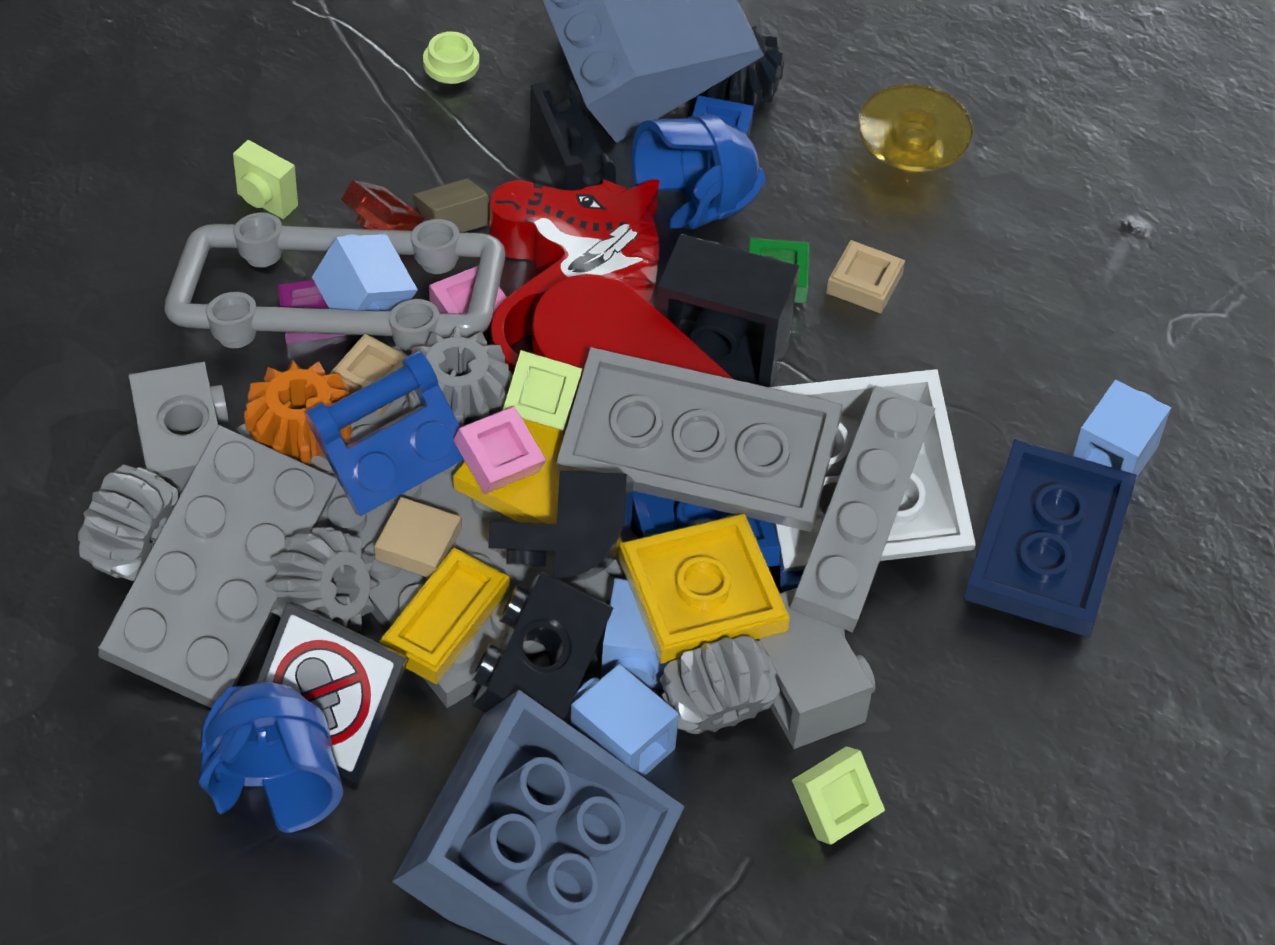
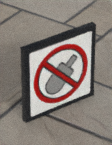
(341, 675)

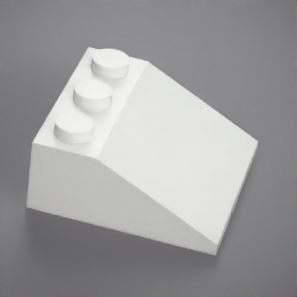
(934, 505)

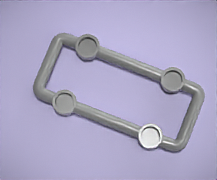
(262, 239)

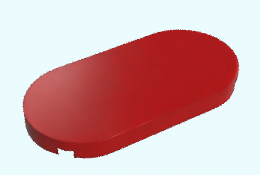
(612, 318)

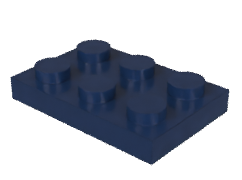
(1050, 538)

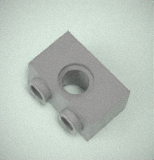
(176, 418)

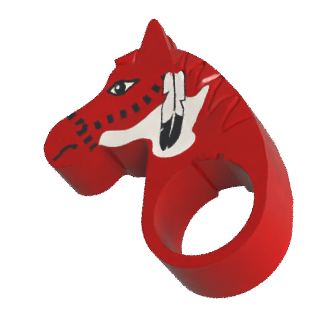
(570, 235)

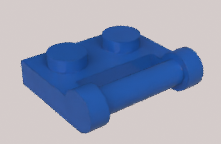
(400, 451)

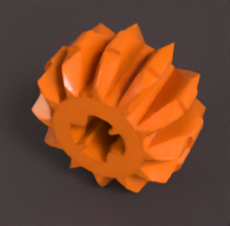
(278, 407)

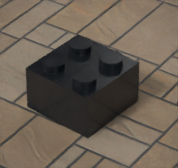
(731, 305)

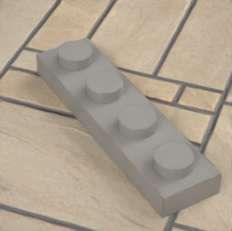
(863, 509)

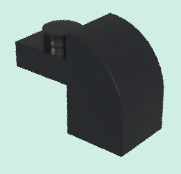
(589, 530)

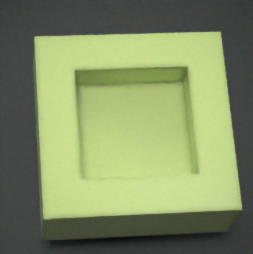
(265, 179)
(543, 390)
(838, 795)

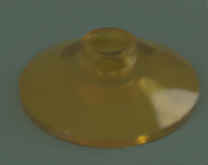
(915, 127)

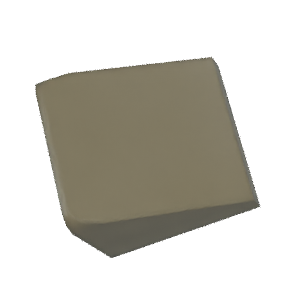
(457, 202)

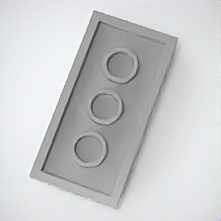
(702, 438)
(204, 581)

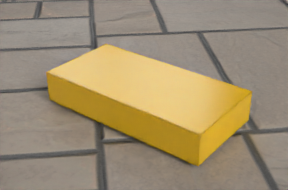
(446, 614)

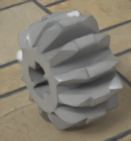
(469, 375)
(125, 520)
(325, 576)
(720, 684)

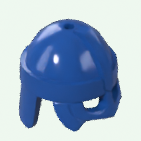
(703, 159)
(274, 741)

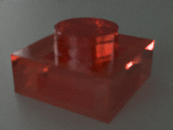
(380, 208)

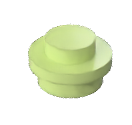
(451, 58)

